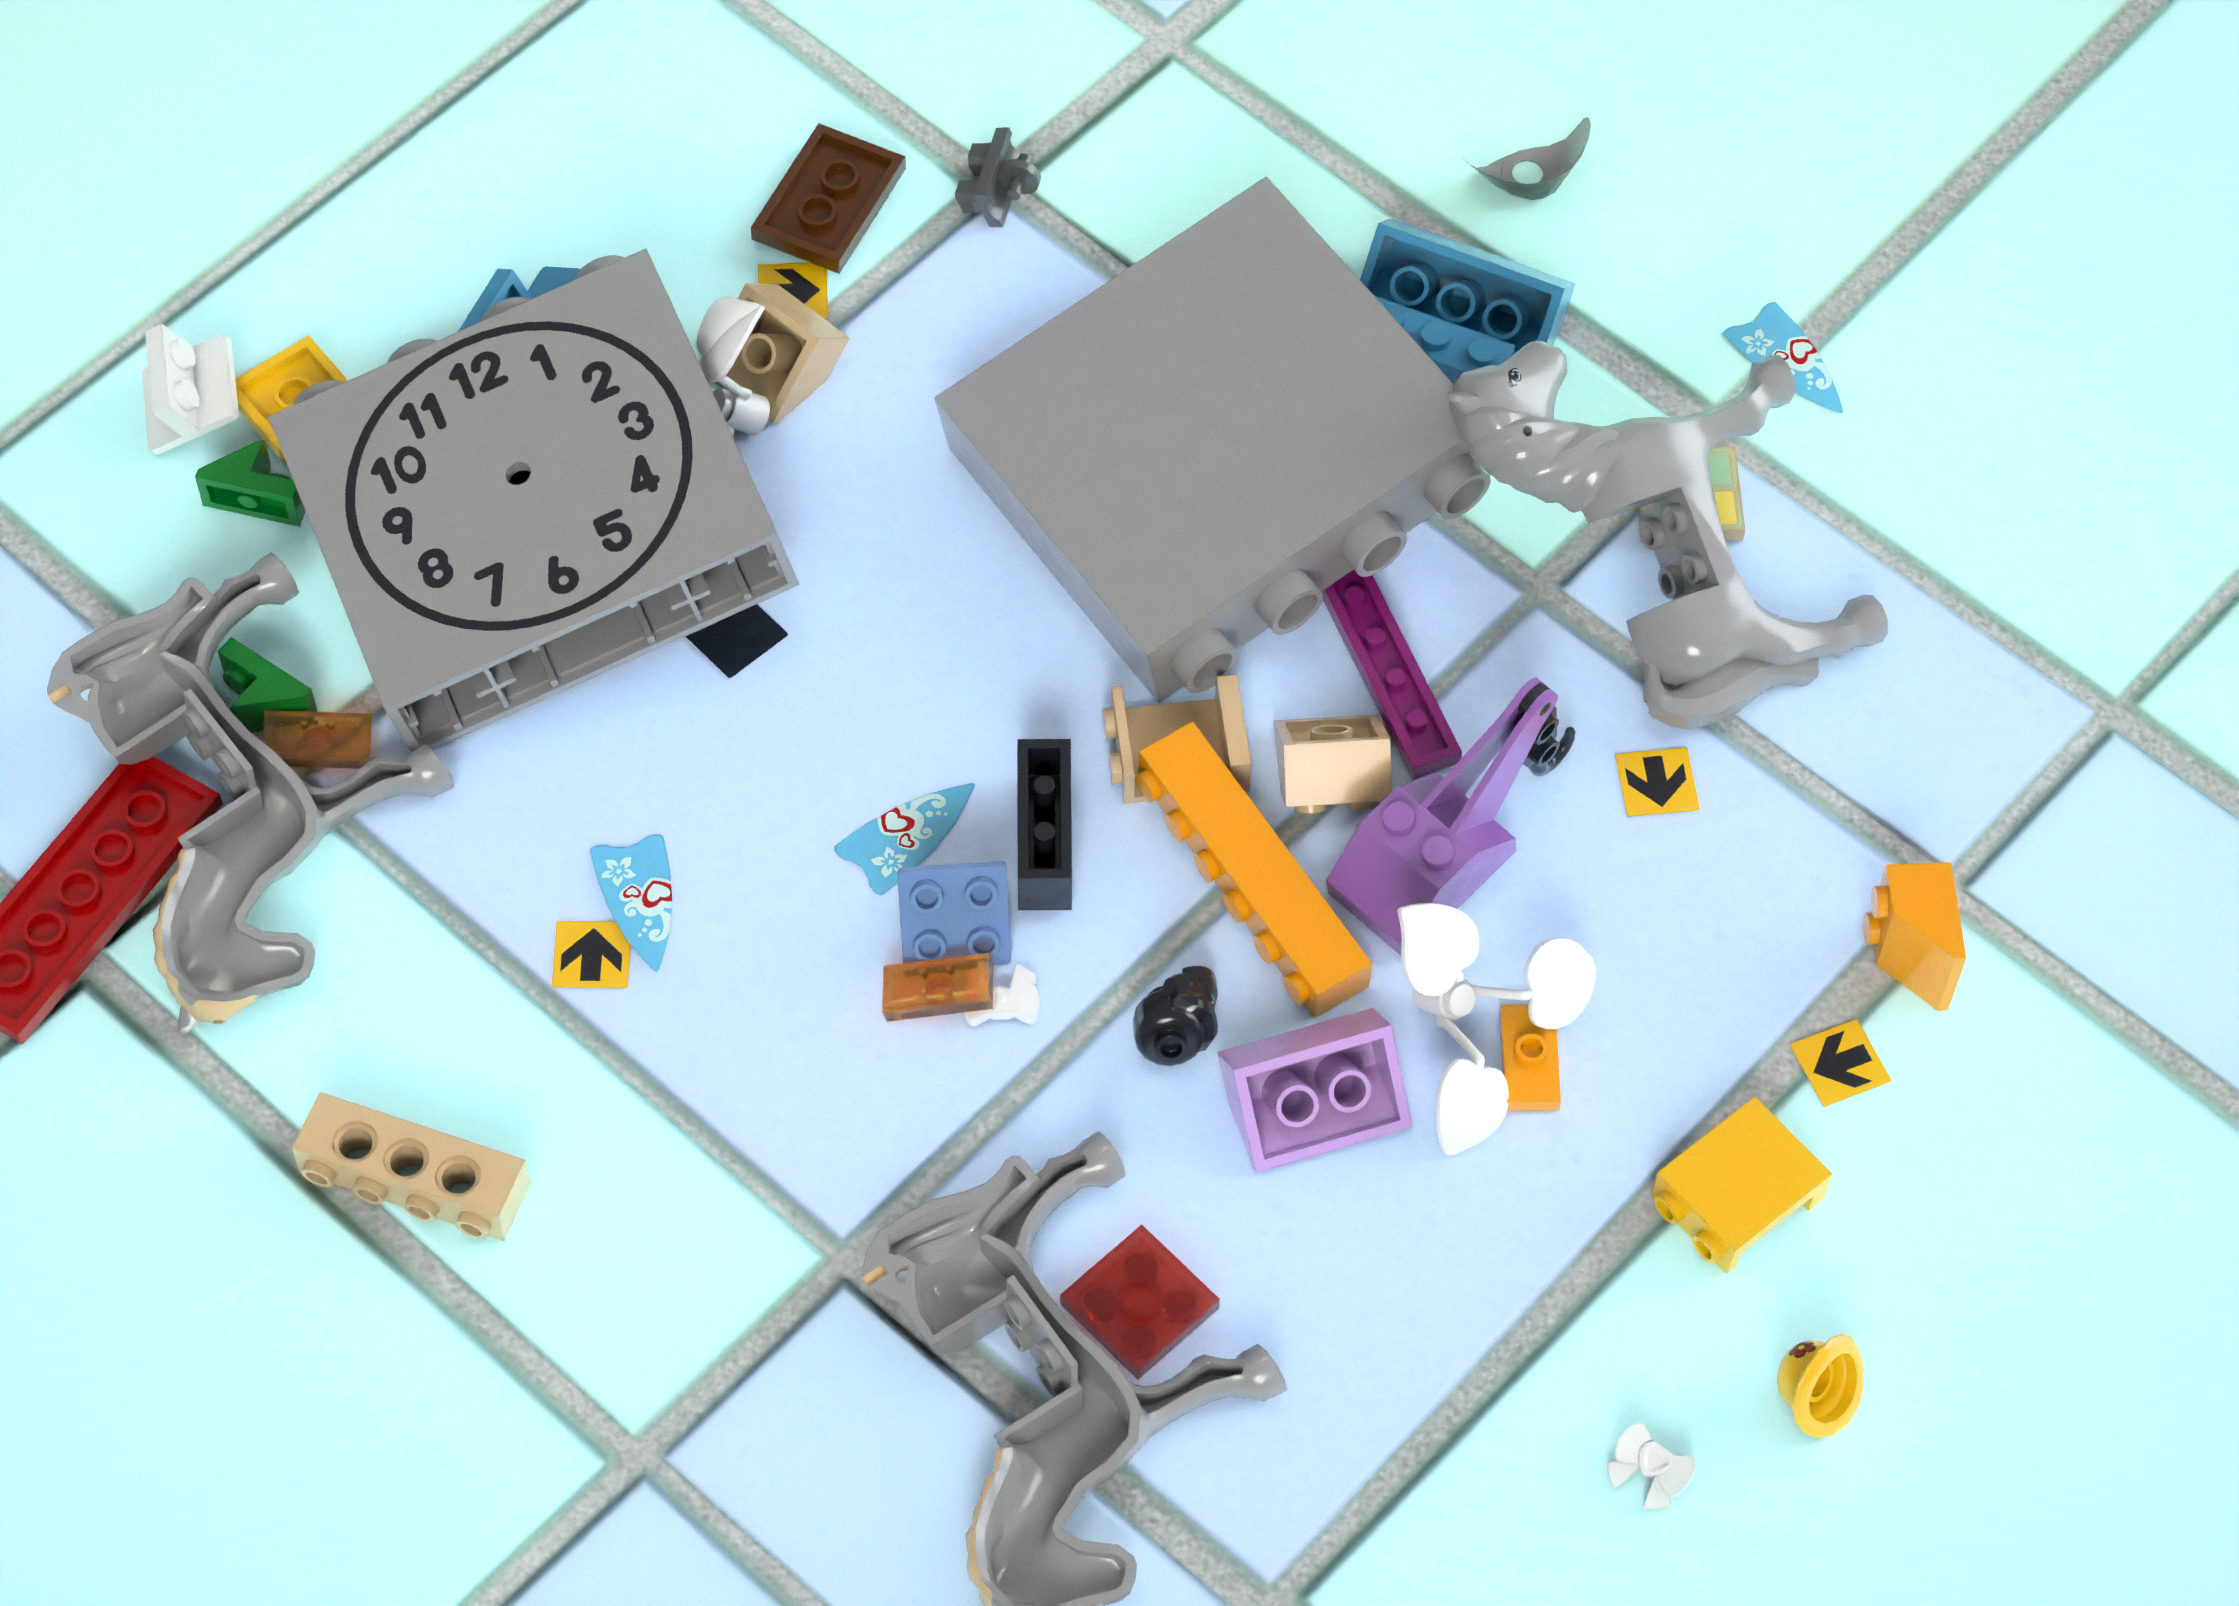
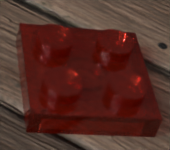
(1139, 1301)

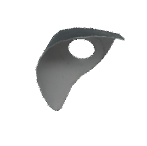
(1554, 161)

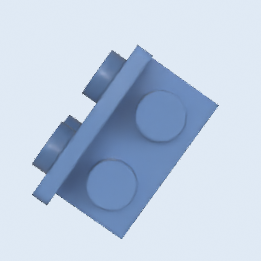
(954, 911)

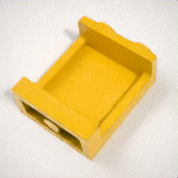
(1739, 1184)

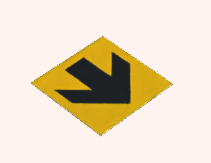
(802, 280)
(1657, 782)
(590, 955)
(1840, 1062)

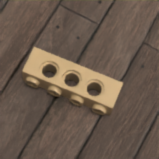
(340, 1127)

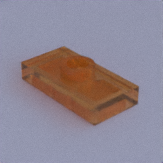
(319, 738)
(937, 987)

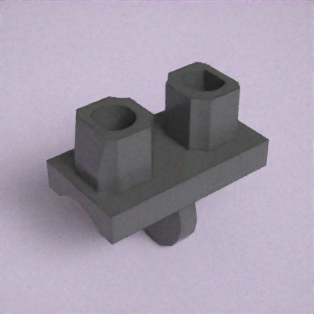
(1002, 178)

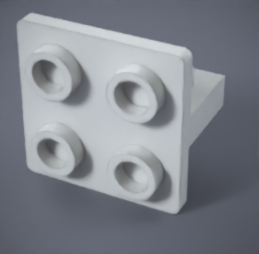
(186, 388)

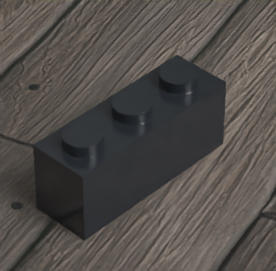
(1044, 824)

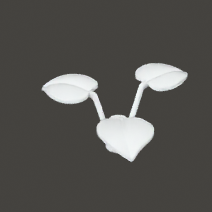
(719, 342)
(1434, 950)

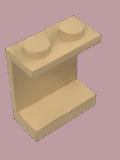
(1137, 727)

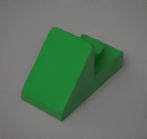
(243, 486)
(260, 686)

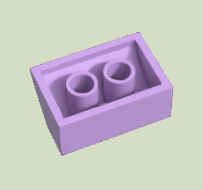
(1316, 1089)

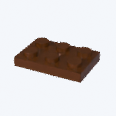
(828, 198)

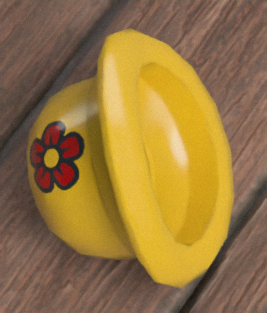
(1822, 1384)

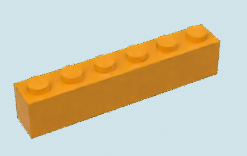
(1253, 871)

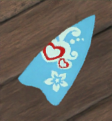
(1778, 334)
(903, 835)
(638, 893)

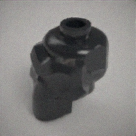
(1177, 1017)

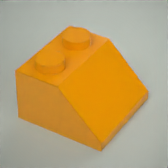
(1918, 930)

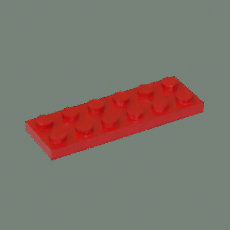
(91, 884)

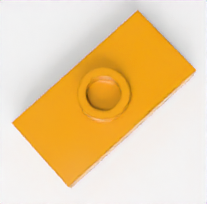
(1529, 1061)

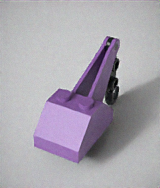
(1434, 840)

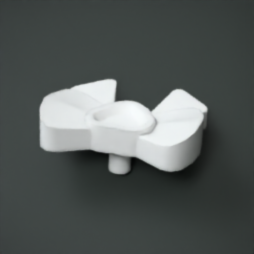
(1018, 1002)
(1670, 1472)

